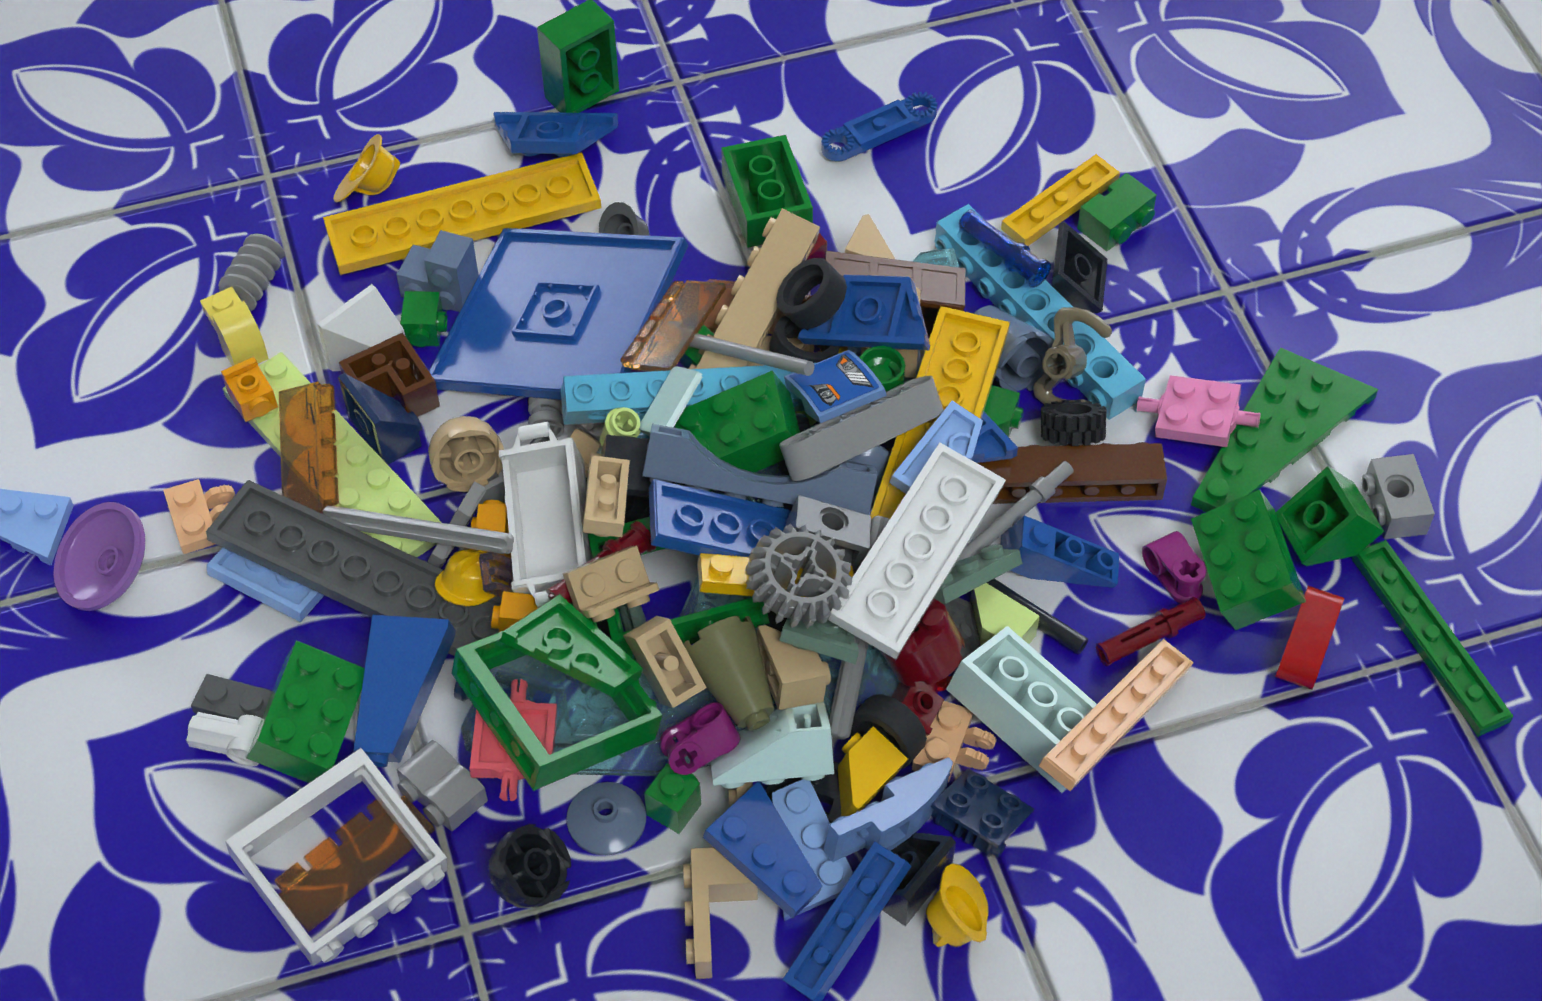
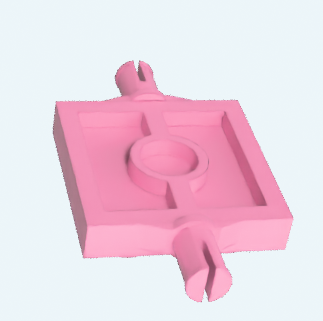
(1198, 411)

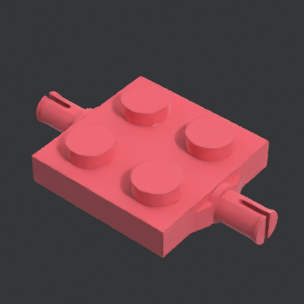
(489, 756)

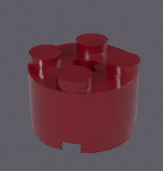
(931, 649)

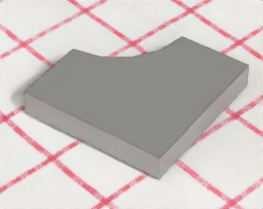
(462, 518)

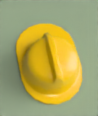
(371, 172)
(462, 579)
(958, 909)

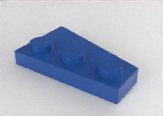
(764, 850)

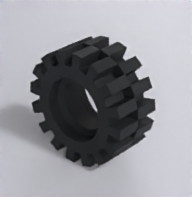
(1073, 422)

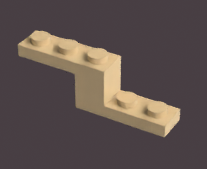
(605, 496)
(711, 881)

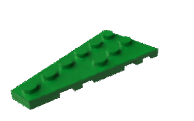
(1297, 410)

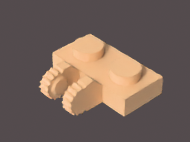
(191, 513)
(947, 737)

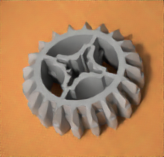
(777, 562)

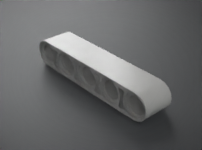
(861, 428)

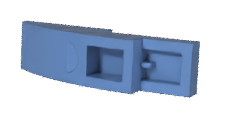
(893, 820)

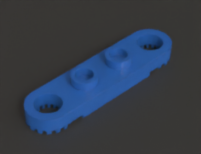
(879, 126)

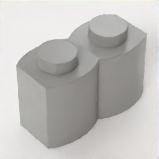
(441, 786)

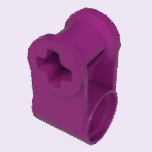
(1175, 566)
(700, 737)

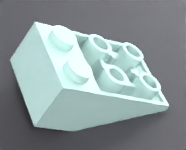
(789, 746)

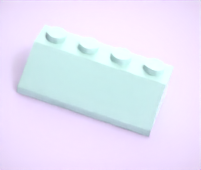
(1020, 697)

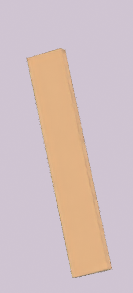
(1115, 715)

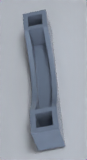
(681, 458)

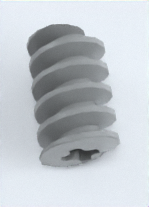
(253, 268)

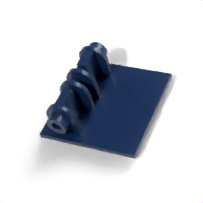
(982, 809)

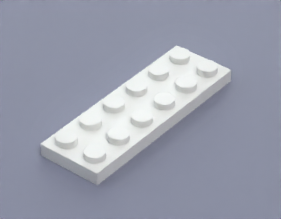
(917, 550)

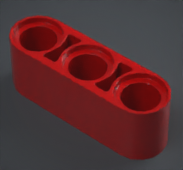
(1310, 637)

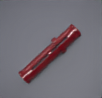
(1164, 624)

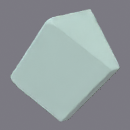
(671, 399)

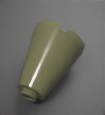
(734, 670)

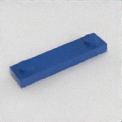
(847, 922)

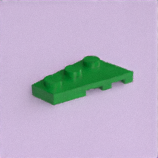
(573, 645)

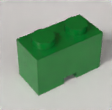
(1114, 217)

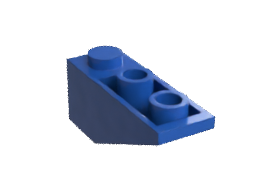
(1060, 556)

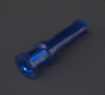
(1014, 255)

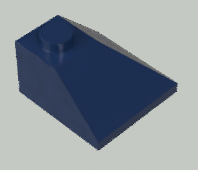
(380, 420)

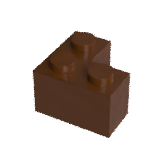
(397, 372)

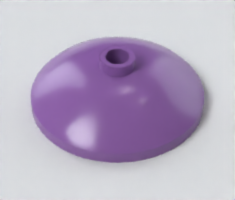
(99, 556)

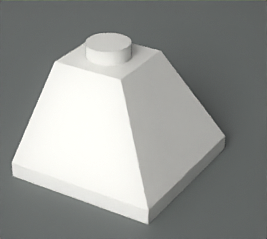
(357, 326)

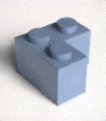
(444, 268)

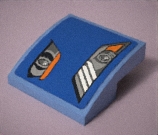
(836, 386)

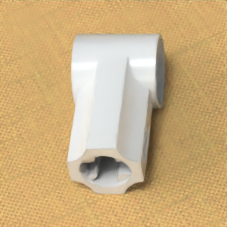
(224, 735)

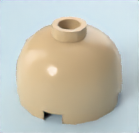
(465, 452)

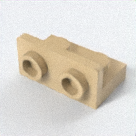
(609, 583)

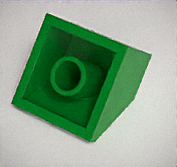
(1328, 519)

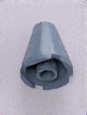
(1022, 352)

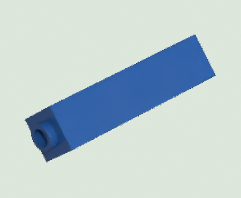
(397, 682)

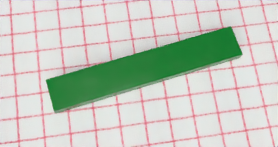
(1432, 638)

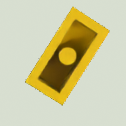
(866, 769)

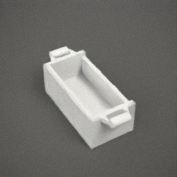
(544, 509)

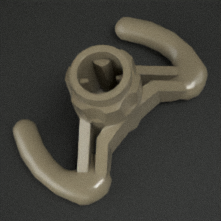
(1066, 359)

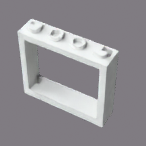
(306, 803)

